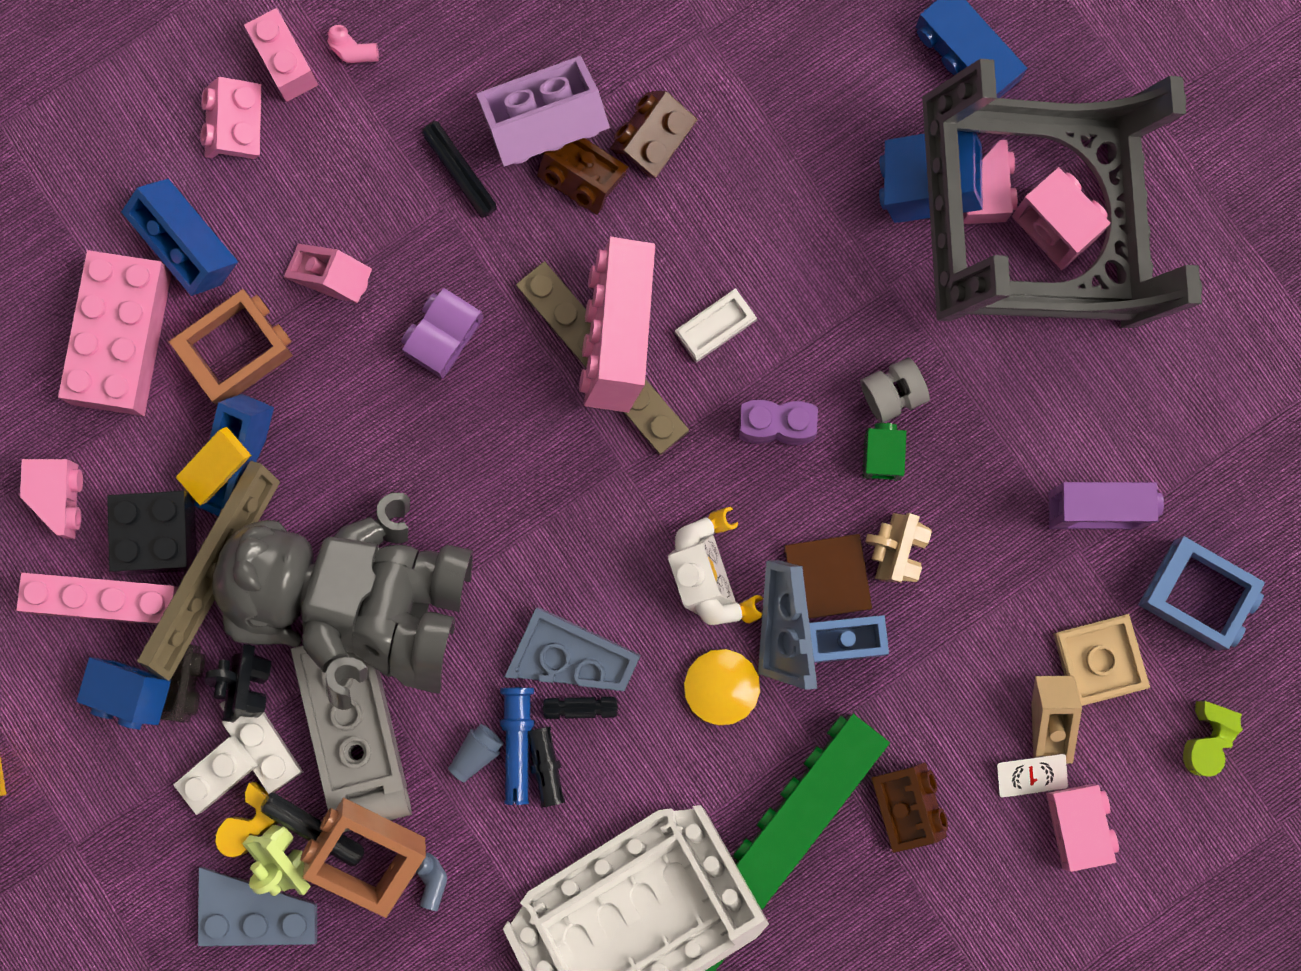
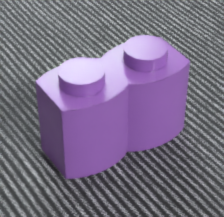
(442, 332)
(789, 423)

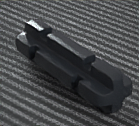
(580, 707)

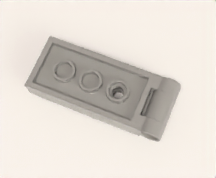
(377, 777)

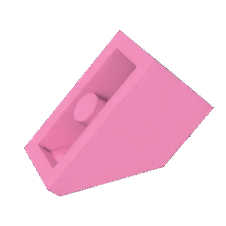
(328, 272)

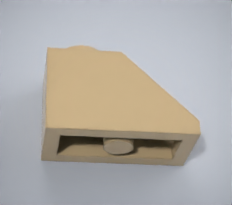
(1055, 716)

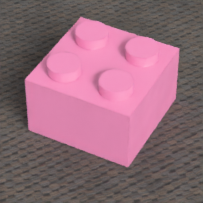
(1061, 218)

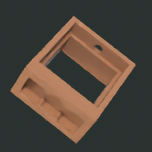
(250, 373)
(349, 815)

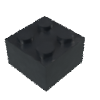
(151, 532)

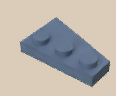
(785, 627)
(570, 655)
(239, 917)

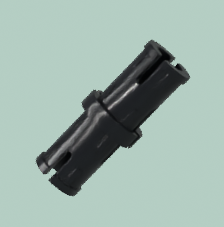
(545, 767)

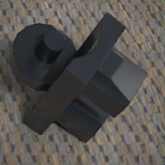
(243, 669)

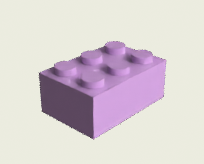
(543, 111)

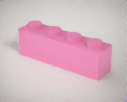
(93, 598)

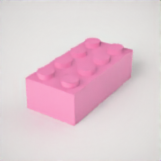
(618, 324)
(115, 333)

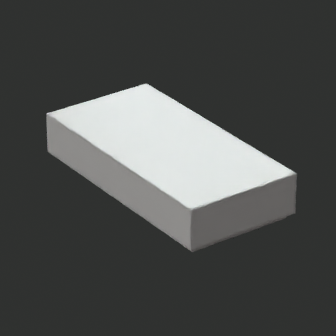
(715, 325)

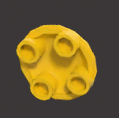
(722, 687)

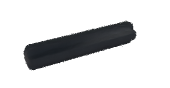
(459, 169)
(309, 827)

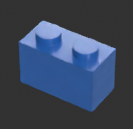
(123, 692)

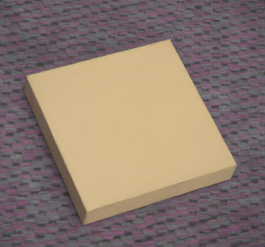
(1102, 659)

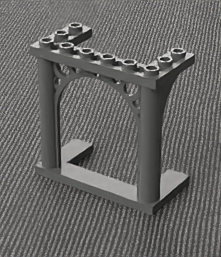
(971, 105)

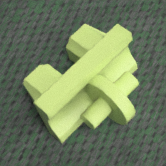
(272, 868)

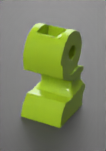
(1206, 754)

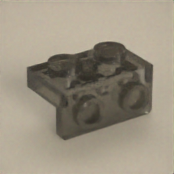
(181, 697)

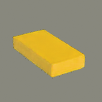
(213, 466)

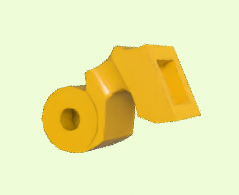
(237, 829)

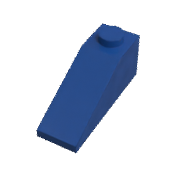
(250, 424)

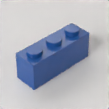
(965, 37)
(179, 236)

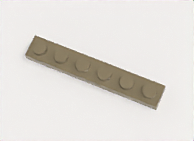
(567, 319)
(195, 592)

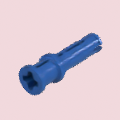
(516, 724)

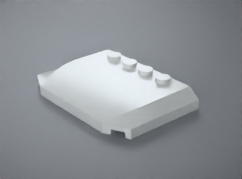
(641, 903)

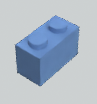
(849, 639)

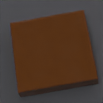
(832, 575)

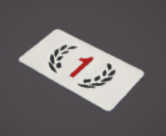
(1032, 775)

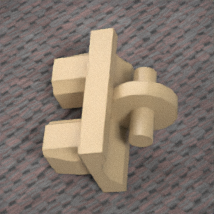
(894, 546)

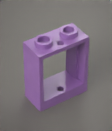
(1104, 505)

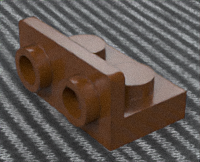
(582, 173)
(910, 807)

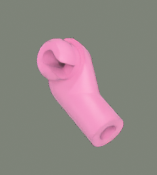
(348, 50)

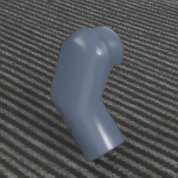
(435, 881)

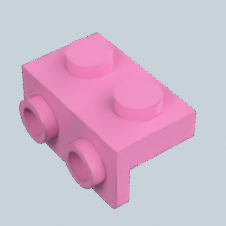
(231, 118)

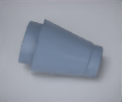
(476, 752)

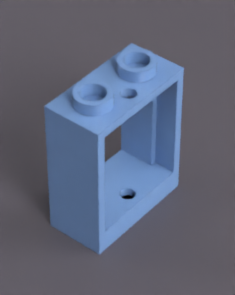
(1166, 577)

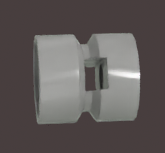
(883, 396)

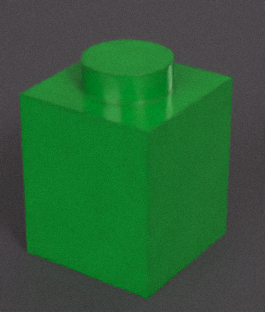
(884, 452)

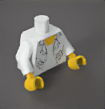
(702, 575)

